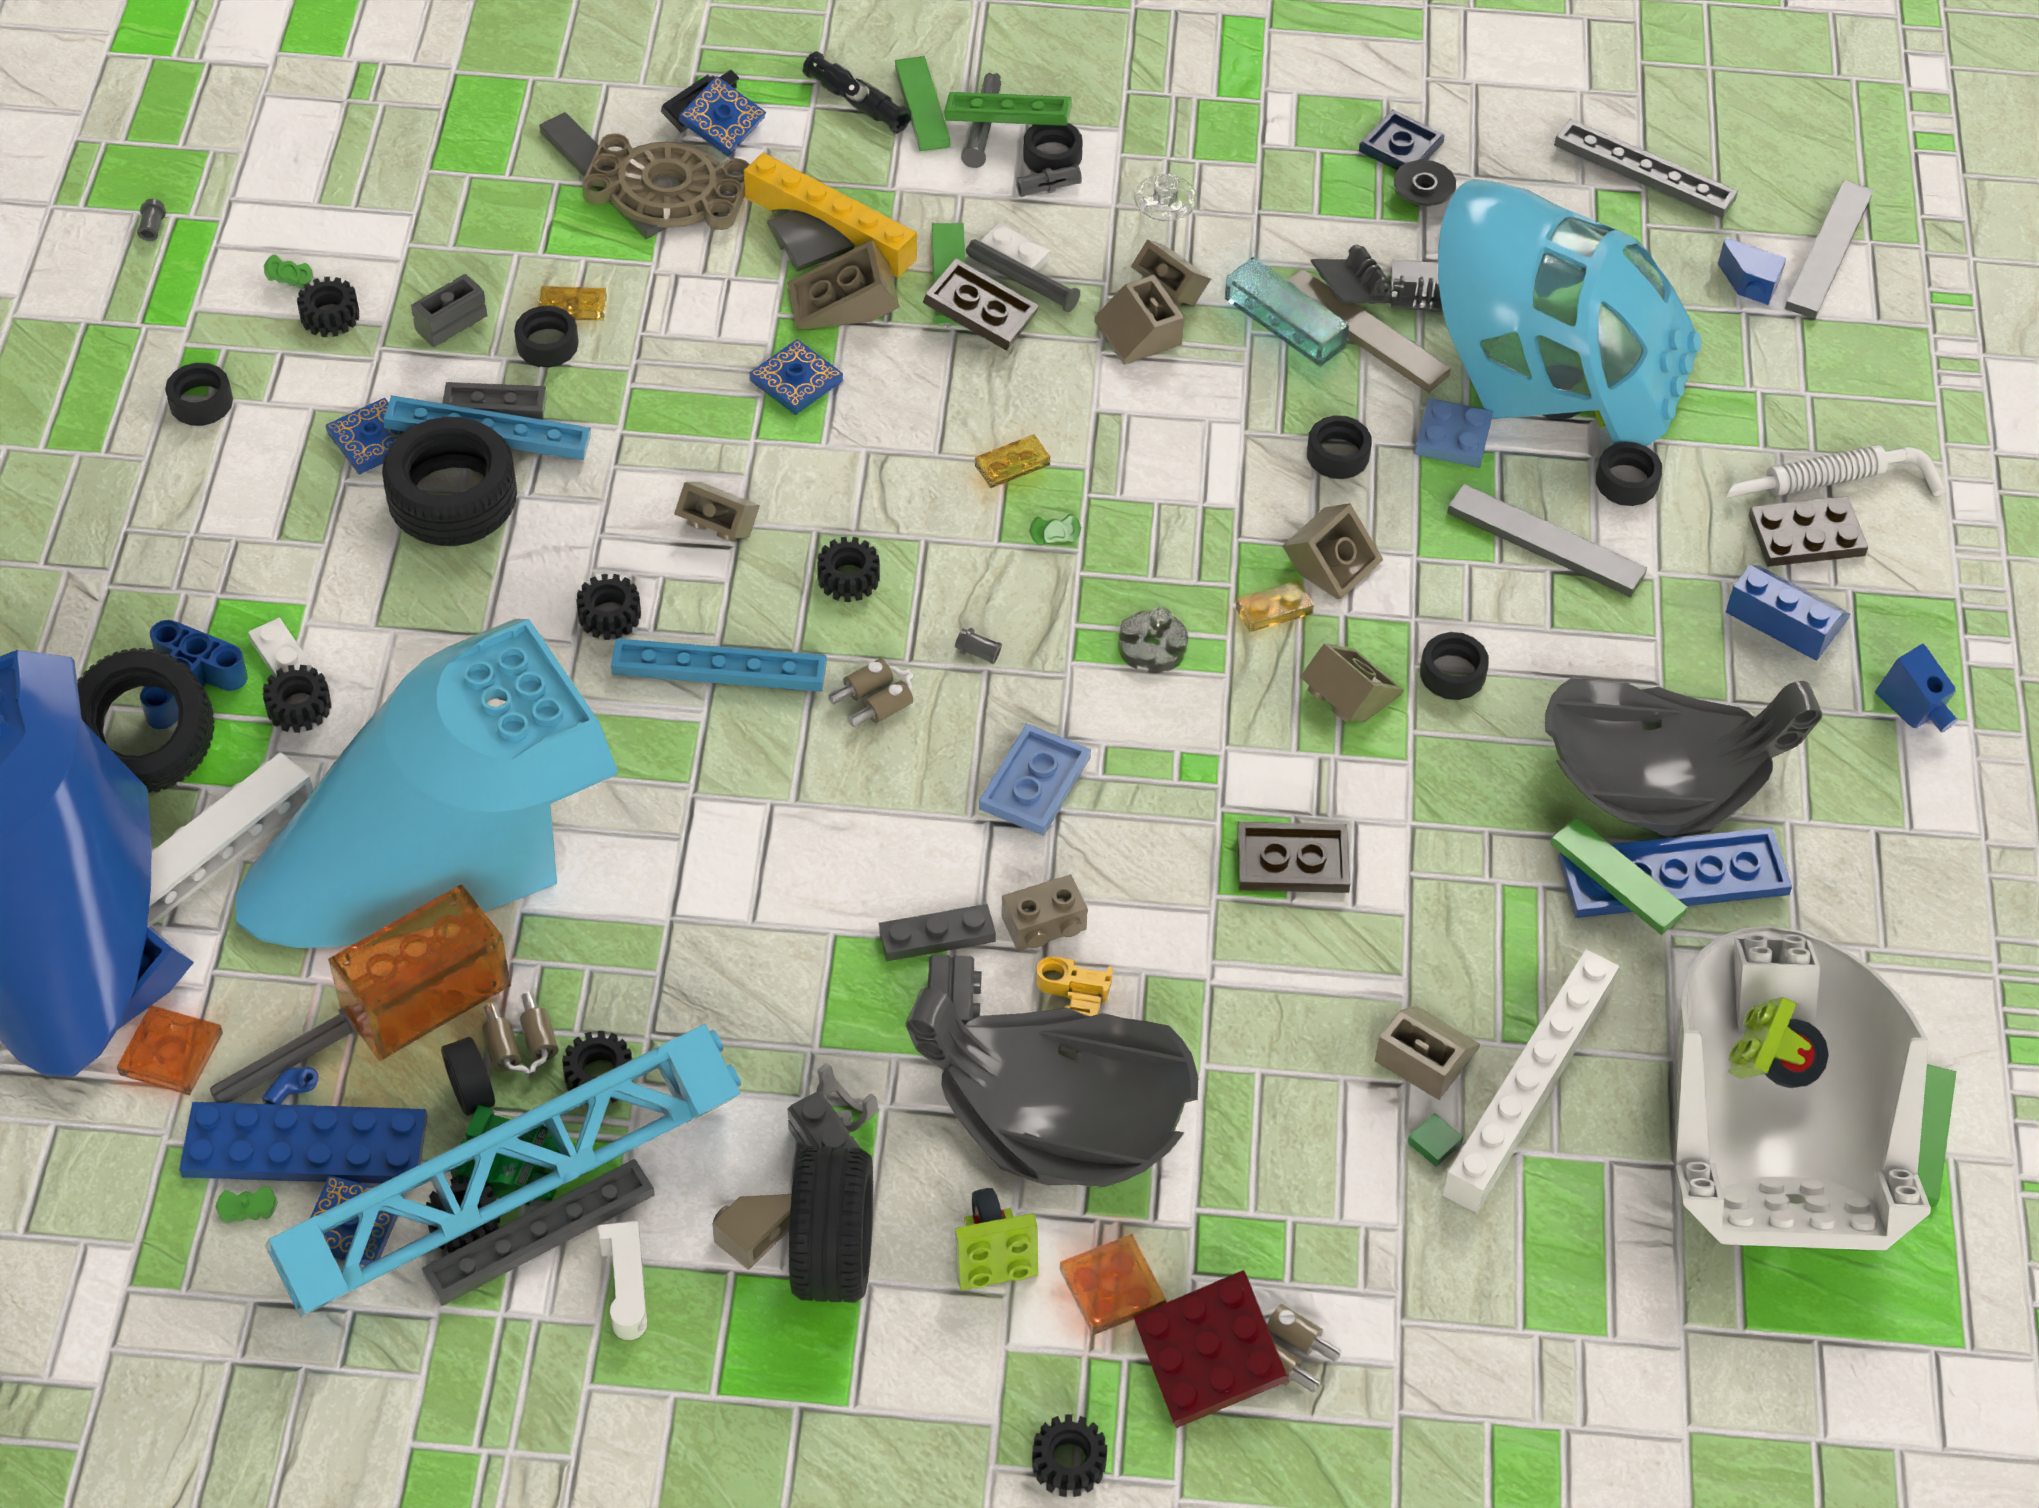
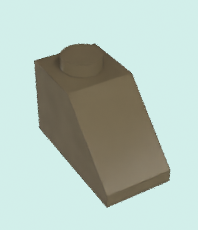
(752, 1226)

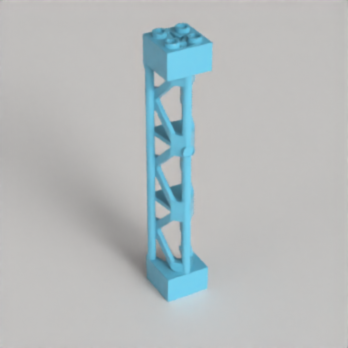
(697, 1084)

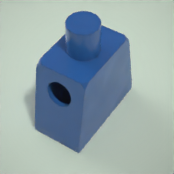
(1919, 690)

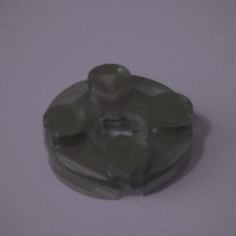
(1153, 624)

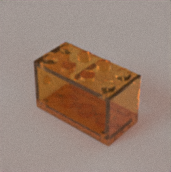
(420, 972)

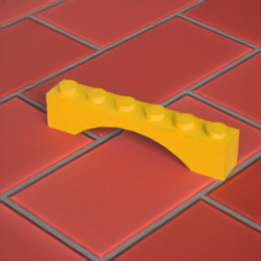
(783, 187)

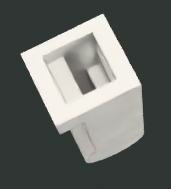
(629, 1308)

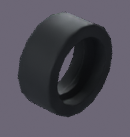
(1040, 134)
(546, 354)
(200, 412)
(1630, 455)
(1337, 465)
(1454, 645)
(468, 1075)

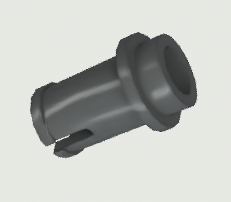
(152, 214)
(978, 645)

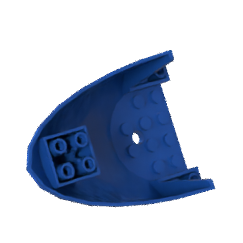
(68, 872)

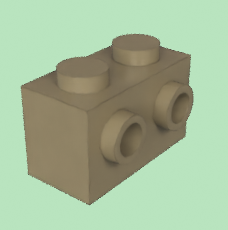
(1176, 275)
(716, 510)
(1044, 912)

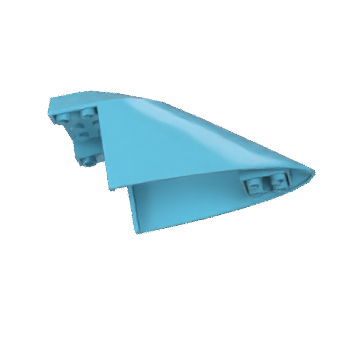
(434, 797)

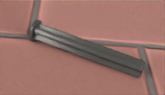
(974, 153)
(1024, 275)
(283, 1058)

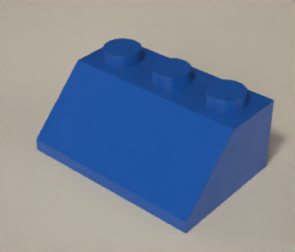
(1785, 611)

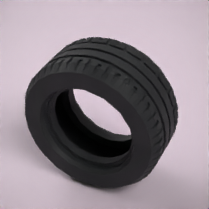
(439, 446)
(152, 668)
(831, 1224)

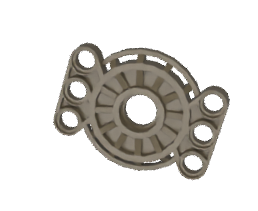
(687, 204)

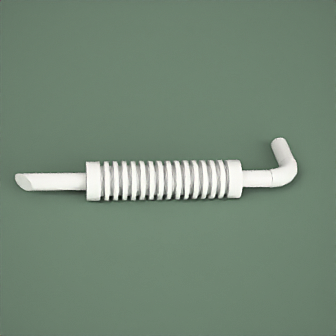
(1837, 469)

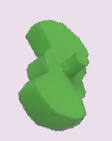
(287, 272)
(1055, 530)
(246, 1205)

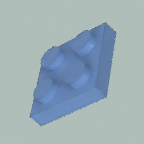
(1453, 432)

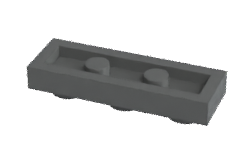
(500, 398)
(937, 932)

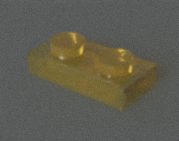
(580, 302)
(1012, 461)
(1274, 606)

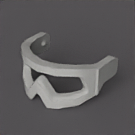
(829, 1084)

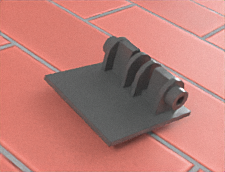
(1355, 278)
(1415, 285)

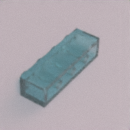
(1286, 311)

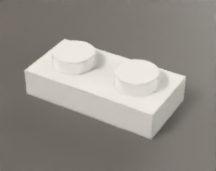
(1017, 247)
(277, 647)

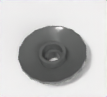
(1425, 182)

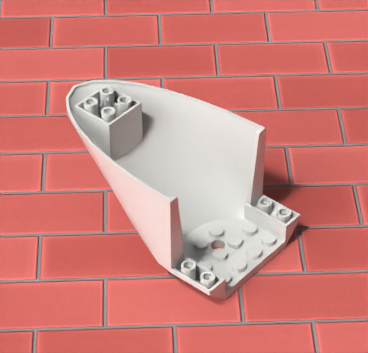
(1812, 1160)

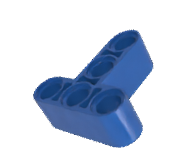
(206, 657)

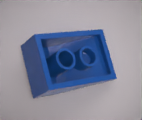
(158, 974)

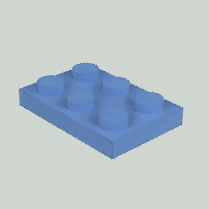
(1034, 779)

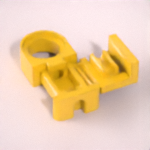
(1083, 982)

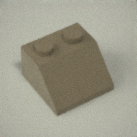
(1333, 550)
(1349, 683)

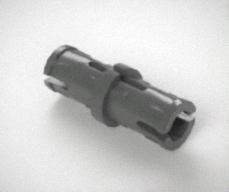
(1048, 180)

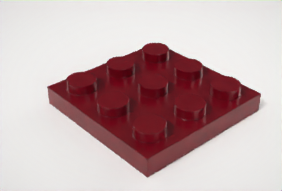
(1210, 1349)

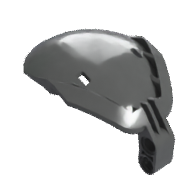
(1679, 775)
(1053, 1114)

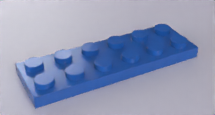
(1692, 870)
(301, 1142)

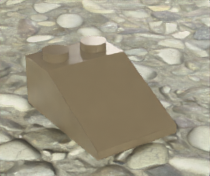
(844, 290)

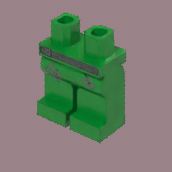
(506, 1172)

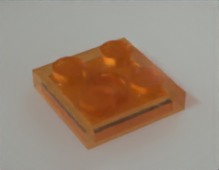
(169, 1050)
(1111, 1284)

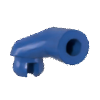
(291, 1082)

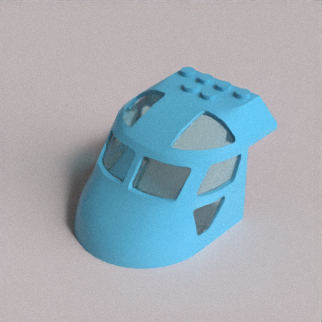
(1561, 313)

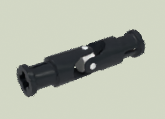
(841, 83)

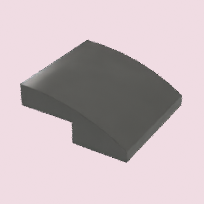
(807, 239)

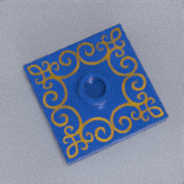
(722, 116)
(796, 376)
(363, 436)
(339, 1239)

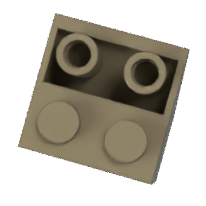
(1141, 320)
(1424, 1050)

